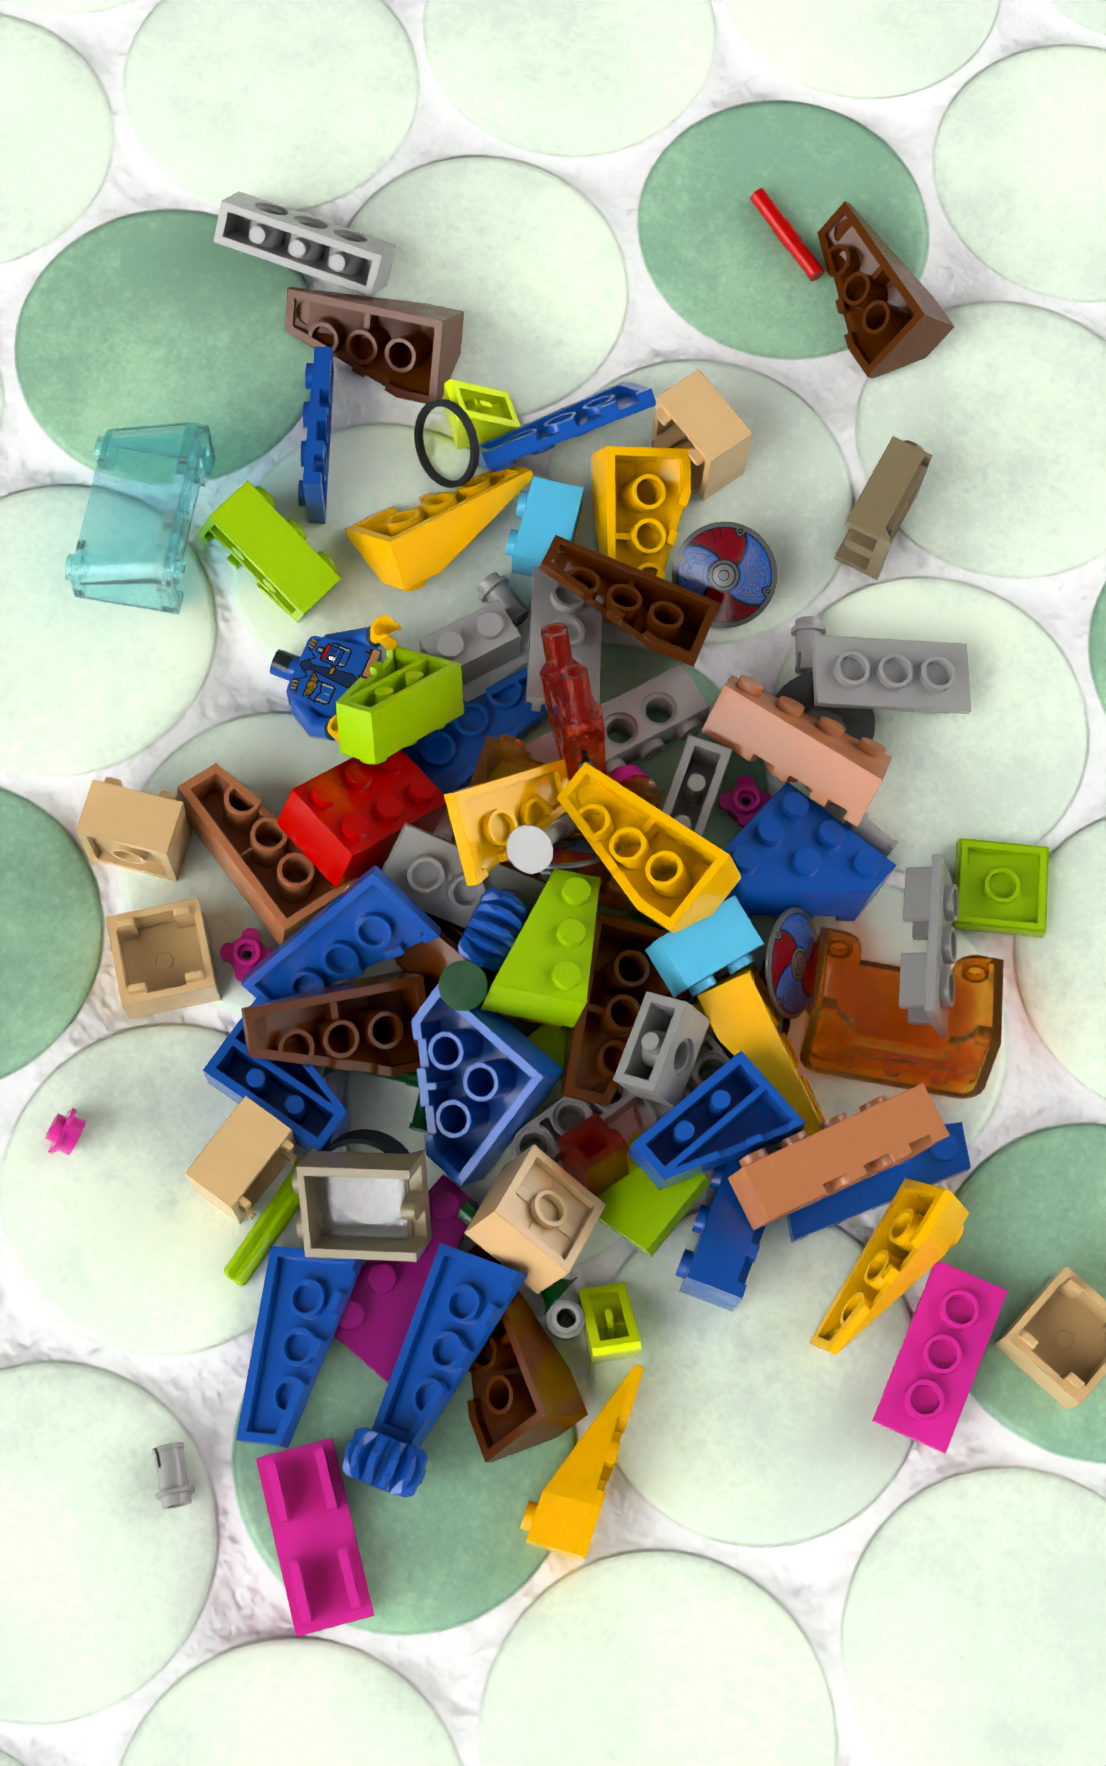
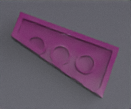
(390, 1290)

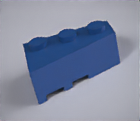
(284, 1089)
(715, 1125)
(724, 1248)

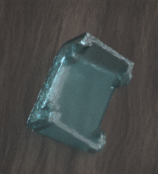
(141, 515)

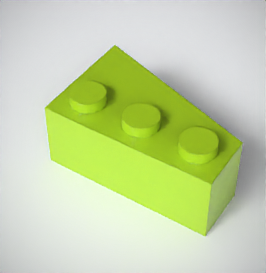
(271, 550)
(398, 704)
(552, 956)

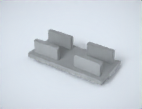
(557, 604)
(890, 674)
(434, 878)
(927, 977)

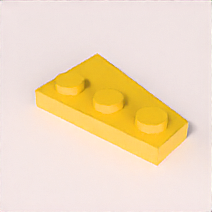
(493, 809)

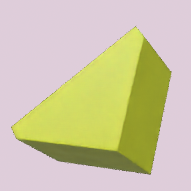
(486, 407)
(609, 1323)

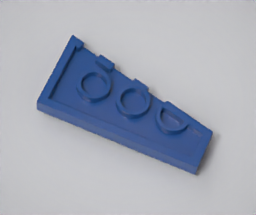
(568, 422)
(316, 448)
(452, 752)
(351, 933)
(931, 1167)
(448, 1330)
(291, 1339)

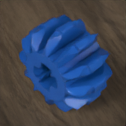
(493, 928)
(384, 1462)

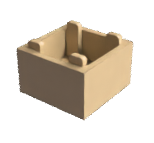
(701, 420)
(134, 829)
(162, 958)
(242, 1160)
(535, 1218)
(1060, 1338)

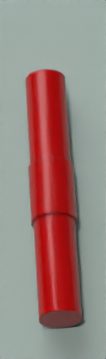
(787, 234)

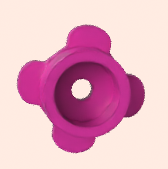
(732, 800)
(234, 952)
(65, 1132)

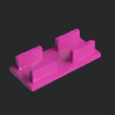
(939, 1356)
(314, 1537)

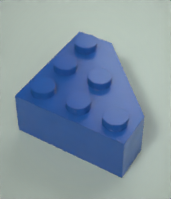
(804, 860)
(476, 1085)

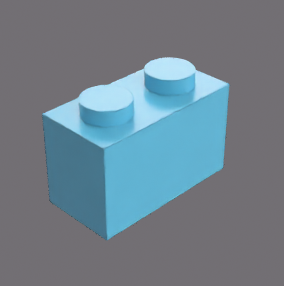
(545, 511)
(705, 948)

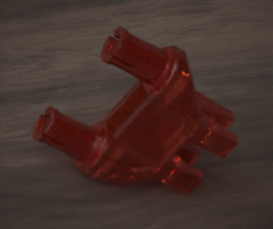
(569, 702)

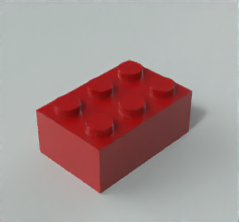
(356, 812)

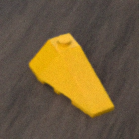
(639, 503)
(423, 540)
(654, 858)
(747, 1023)
(903, 1247)
(574, 1496)

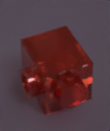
(594, 1154)

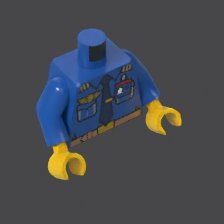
(328, 670)

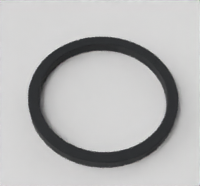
(472, 436)

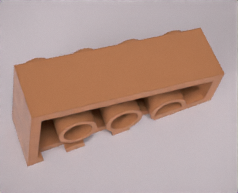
(798, 746)
(255, 852)
(837, 1155)

